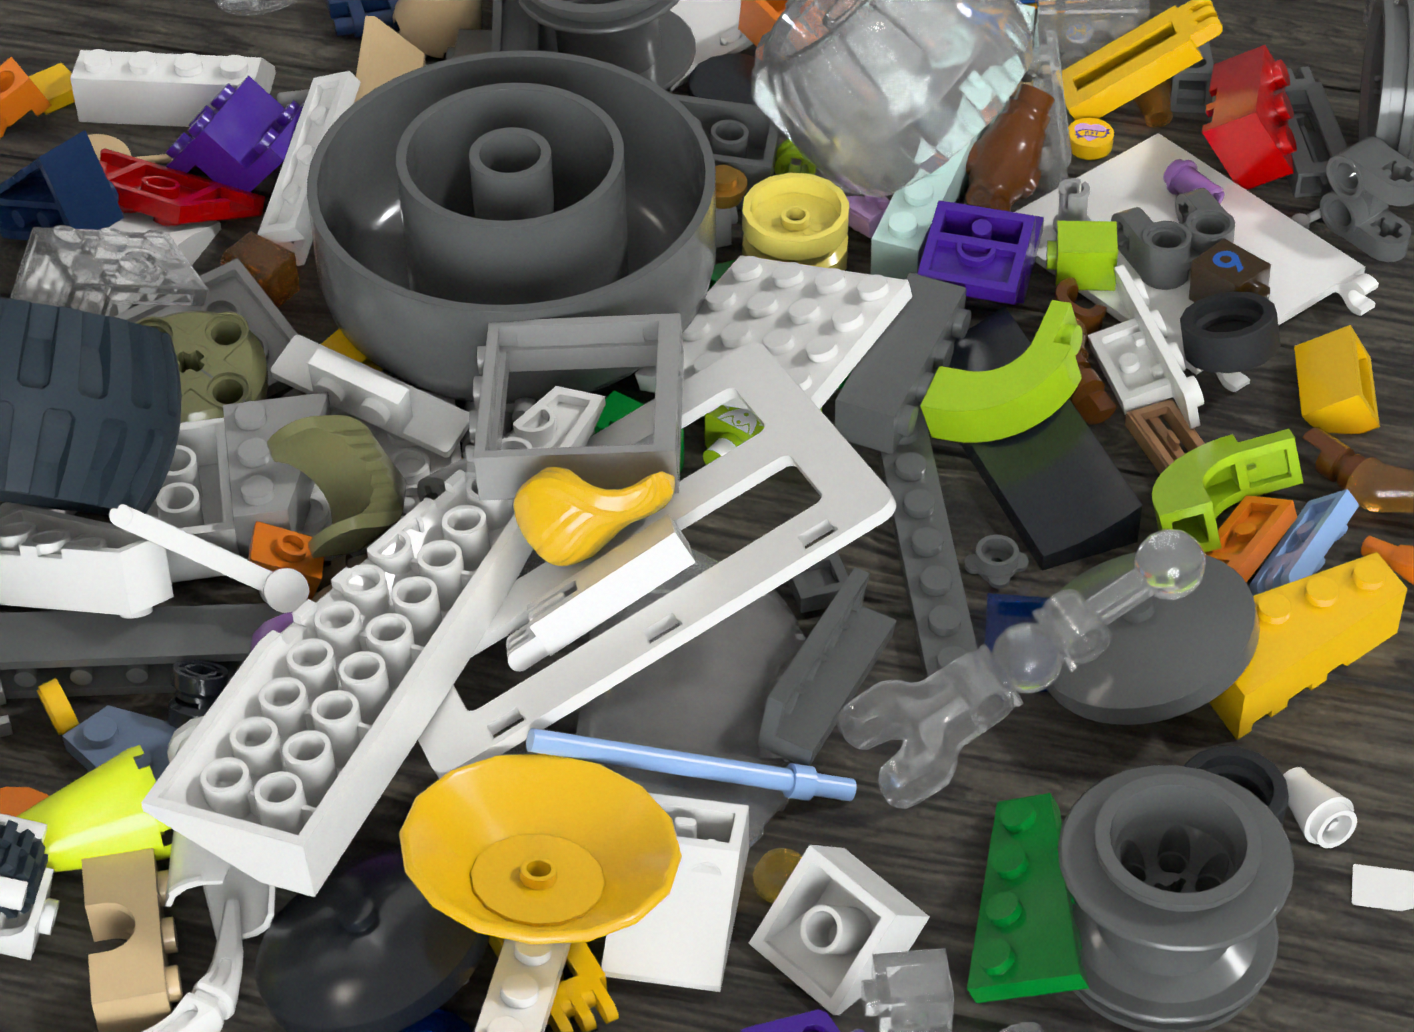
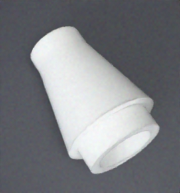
(1319, 810)

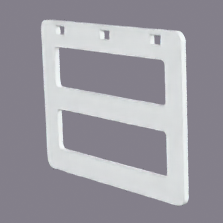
(792, 435)

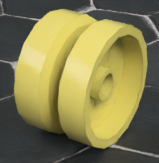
(796, 221)

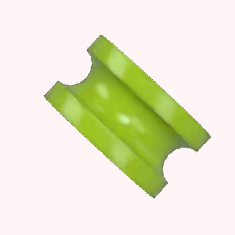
(785, 153)

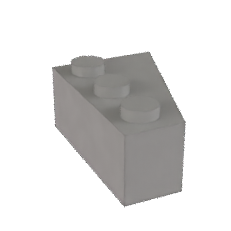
(258, 485)

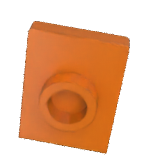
(282, 548)

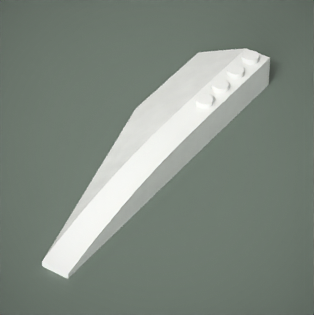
(345, 691)

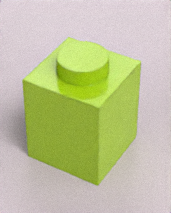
(1084, 253)

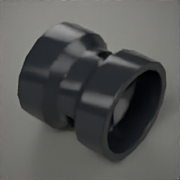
(197, 688)

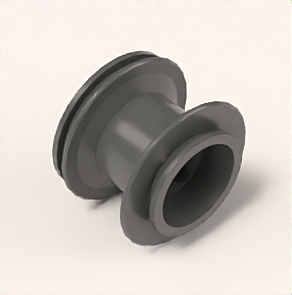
(625, 33)
(1174, 896)

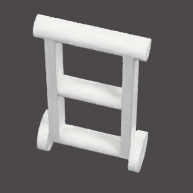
(281, 589)

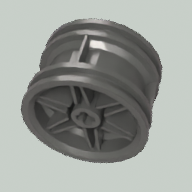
(1388, 77)

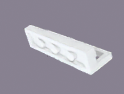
(288, 210)

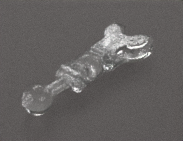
(983, 687)

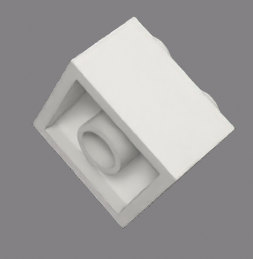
(831, 924)

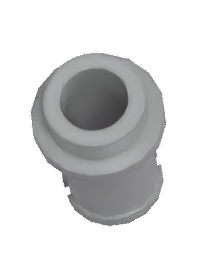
(1071, 202)

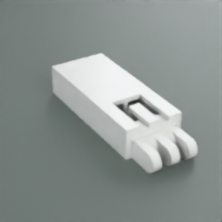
(599, 592)

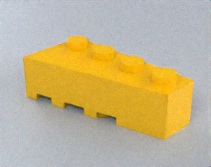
(1310, 632)

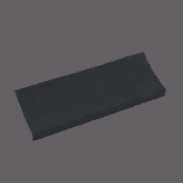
(1054, 476)

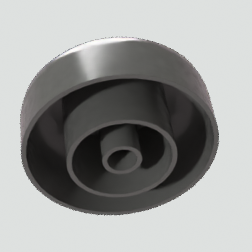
(508, 199)

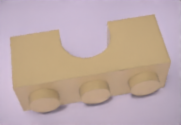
(126, 901)

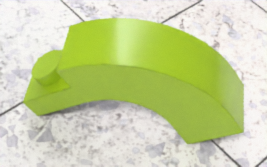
(1013, 397)
(1219, 475)

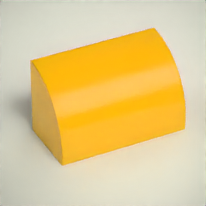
(1337, 383)

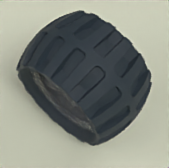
(84, 409)

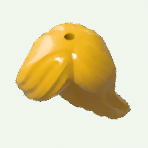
(575, 520)

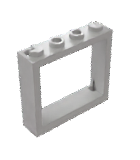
(569, 346)

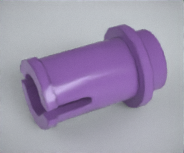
(1184, 176)

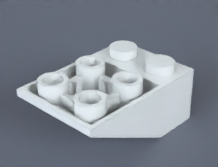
(692, 928)

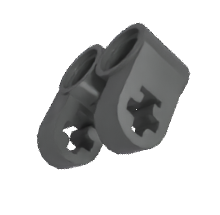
(1364, 183)
(1165, 249)

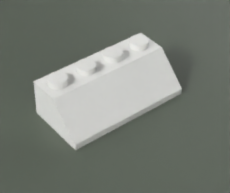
(157, 86)

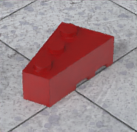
(1251, 118)

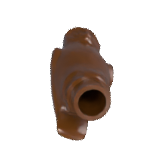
(1009, 153)

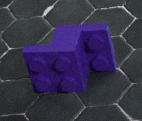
(239, 138)
(982, 250)

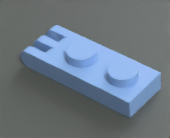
(1306, 541)

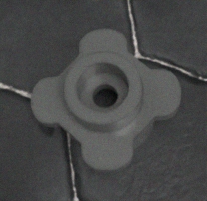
(996, 560)

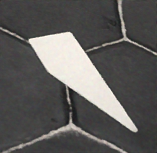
(1382, 888)

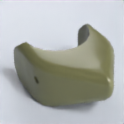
(353, 474)

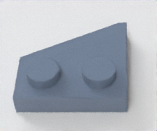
(116, 730)

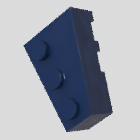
(59, 189)

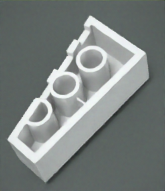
(79, 565)

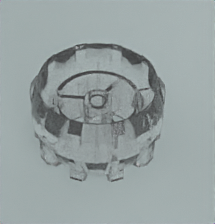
(889, 84)

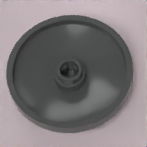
(1163, 651)

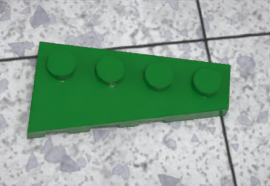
(1026, 914)

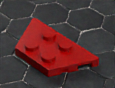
(173, 194)

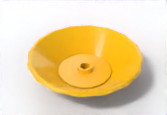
(540, 848)

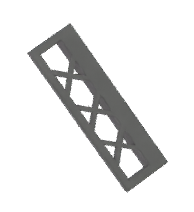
(825, 674)

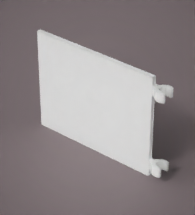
(1301, 263)

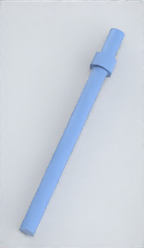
(794, 781)

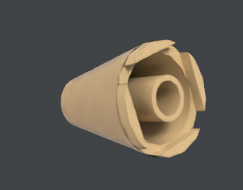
(435, 23)

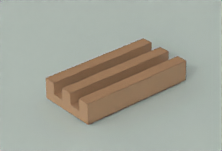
(1155, 439)

